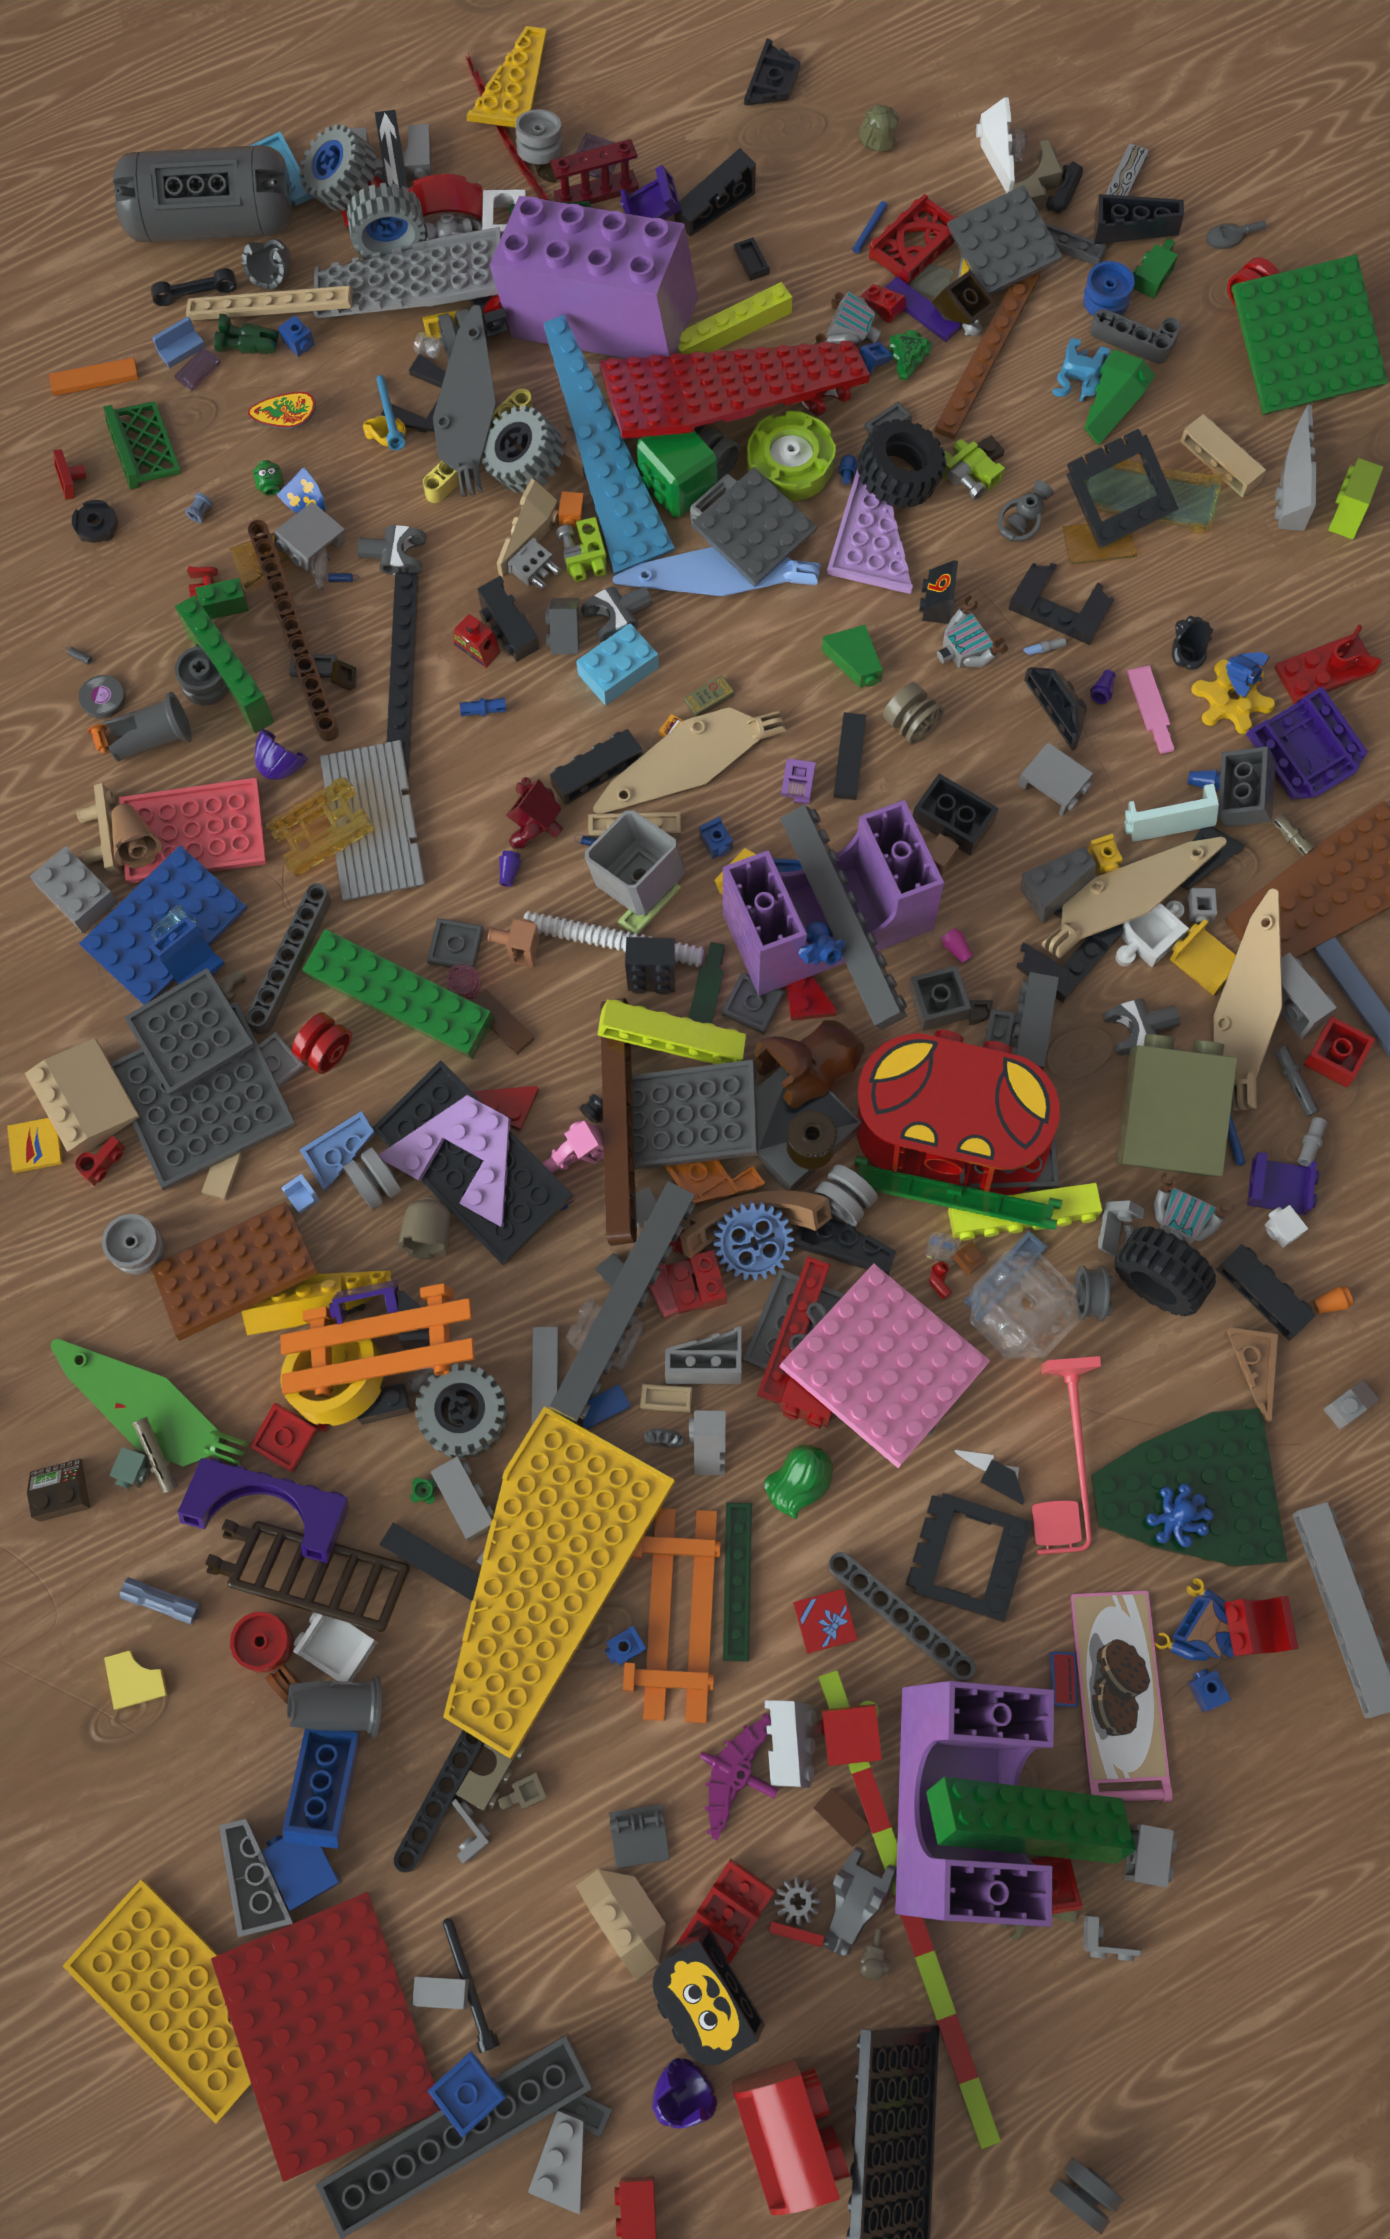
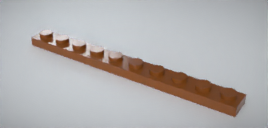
(985, 356)

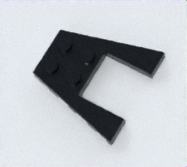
(428, 372)

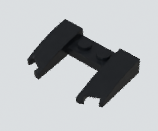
(1029, 603)
(1077, 966)

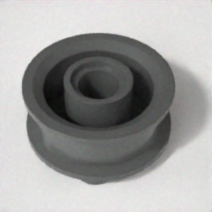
(1093, 1292)

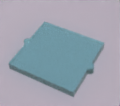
(931, 281)

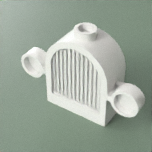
(1152, 934)

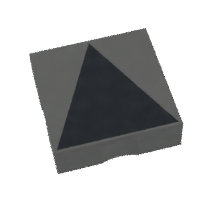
(773, 1123)

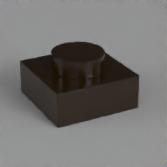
(991, 448)
(343, 675)

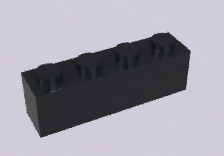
(595, 766)
(1266, 1292)

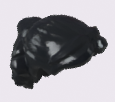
(1191, 642)

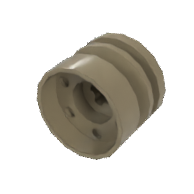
(913, 713)

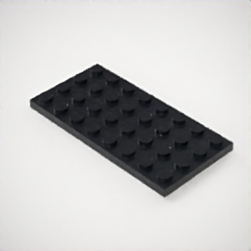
(530, 1191)

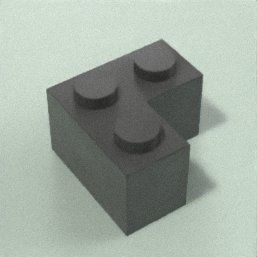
(564, 625)

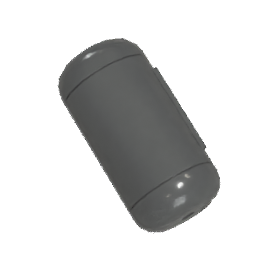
(203, 193)

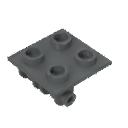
(639, 1836)

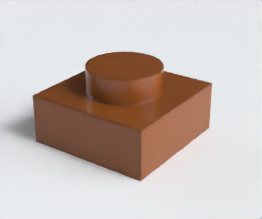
(969, 1258)

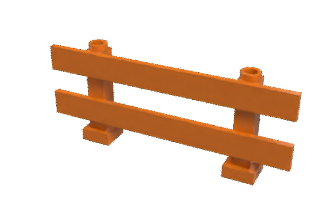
(324, 1335)
(656, 1677)

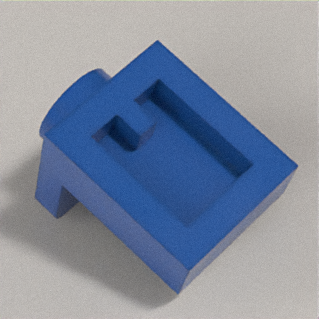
(875, 355)

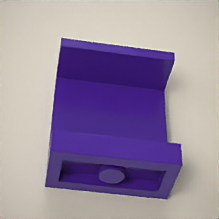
(1282, 1185)
(389, 1289)

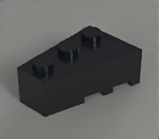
(506, 620)

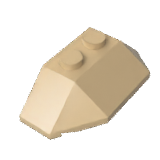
(625, 1918)

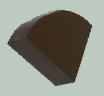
(546, 172)
(979, 1010)

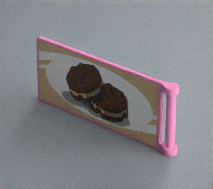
(1120, 1693)

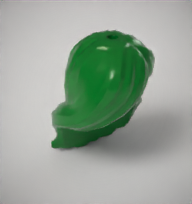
(800, 1480)

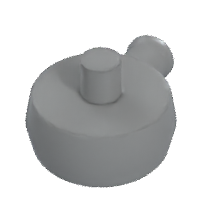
(973, 329)

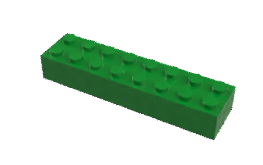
(398, 993)
(1029, 1820)

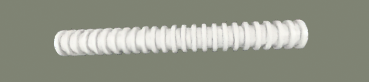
(604, 937)

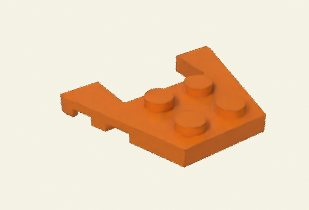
(711, 1182)

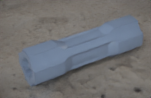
(161, 1601)

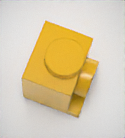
(1098, 850)

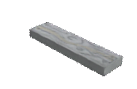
(1127, 170)

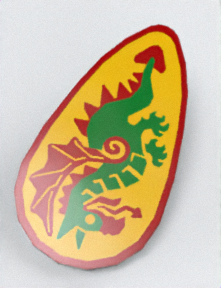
(284, 410)

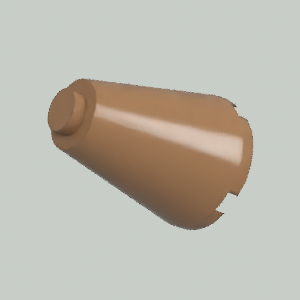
(133, 838)

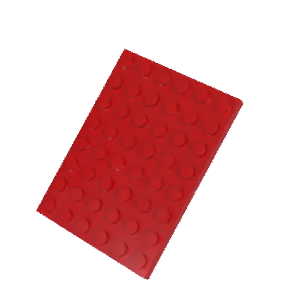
(325, 2035)

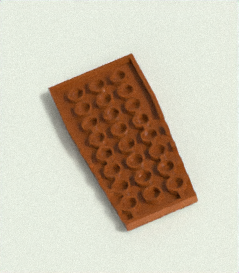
(1331, 886)

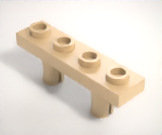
(102, 811)

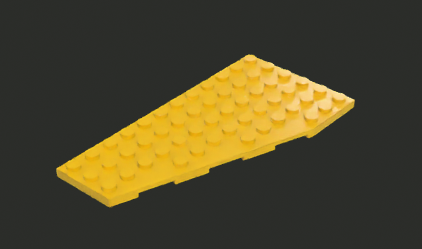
(550, 1560)

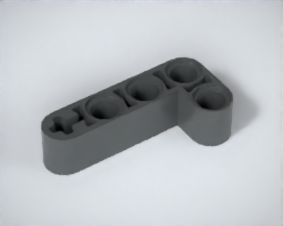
(1136, 337)

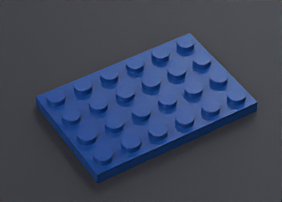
(124, 936)

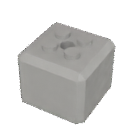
(630, 849)

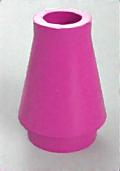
(957, 945)

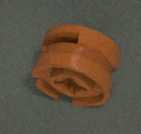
(280, 1683)

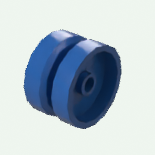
(1108, 288)

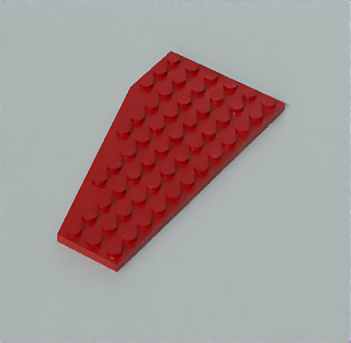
(699, 388)

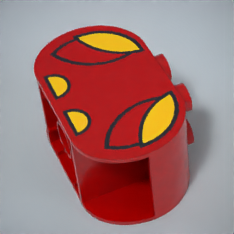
(950, 1105)

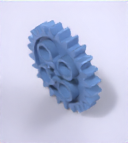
(760, 1261)

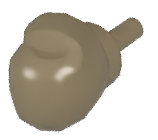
(873, 1963)

